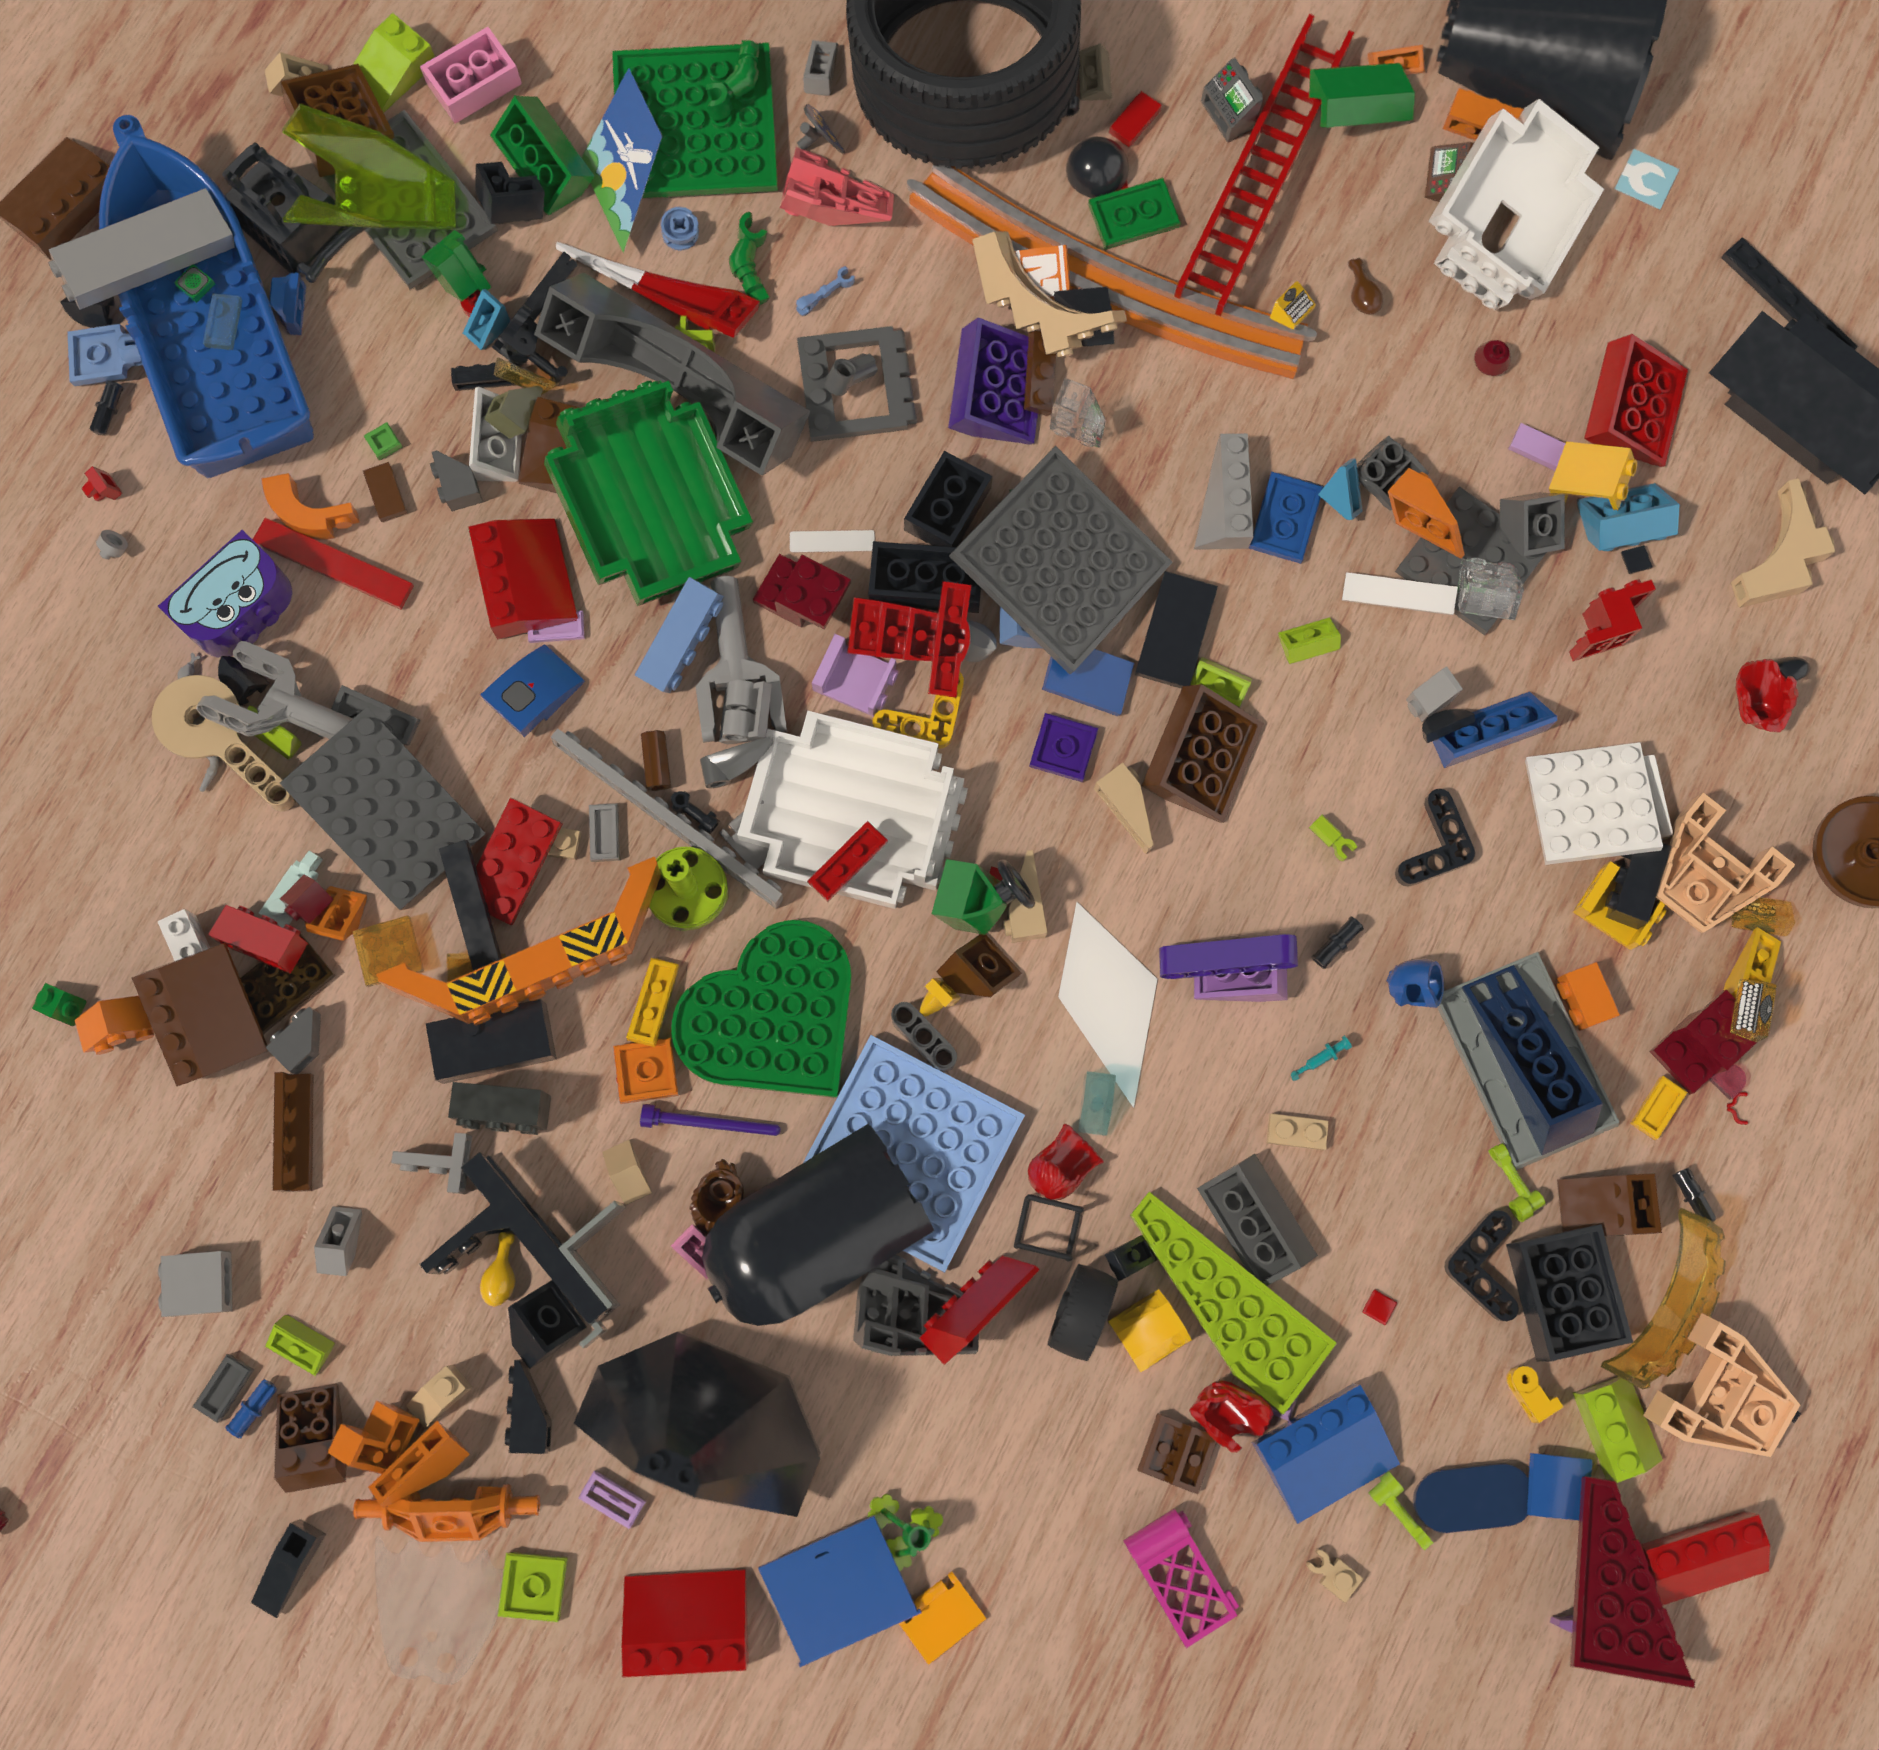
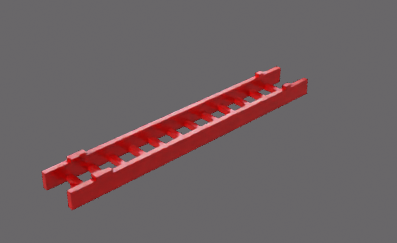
(1240, 168)

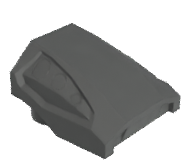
(1388, 463)

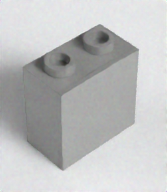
(195, 1284)

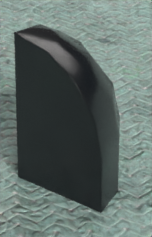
(91, 316)
(240, 679)

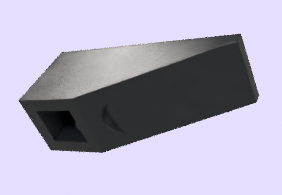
(529, 1417)
(287, 1566)

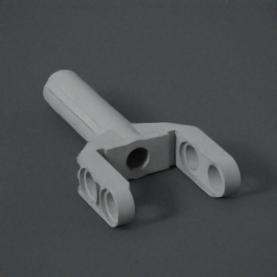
(734, 662)
(280, 704)

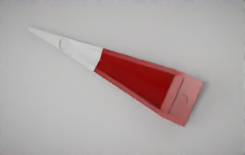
(701, 304)

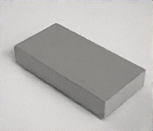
(604, 832)

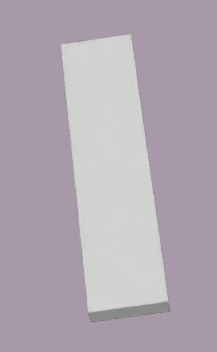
(1399, 593)

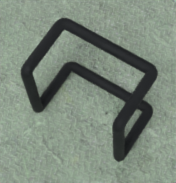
(1078, 1210)

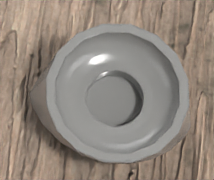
(982, 642)

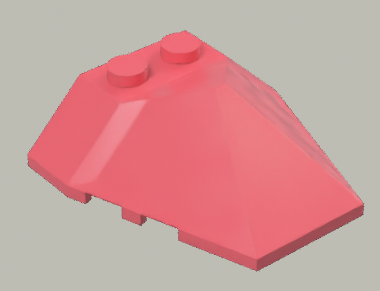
(832, 195)

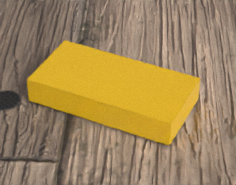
(1658, 1107)

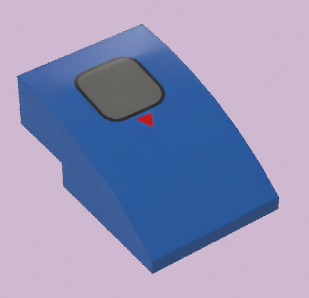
(532, 689)

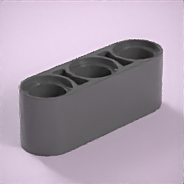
(920, 1023)

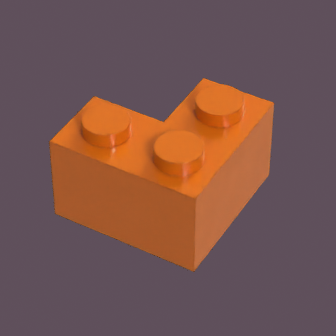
(113, 1023)
(379, 1441)

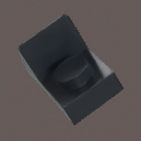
(1130, 1257)

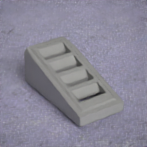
(823, 65)

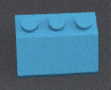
(1642, 516)

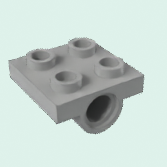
(745, 711)

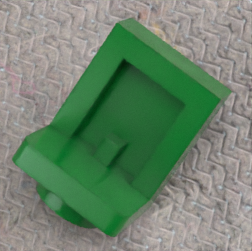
(59, 1004)

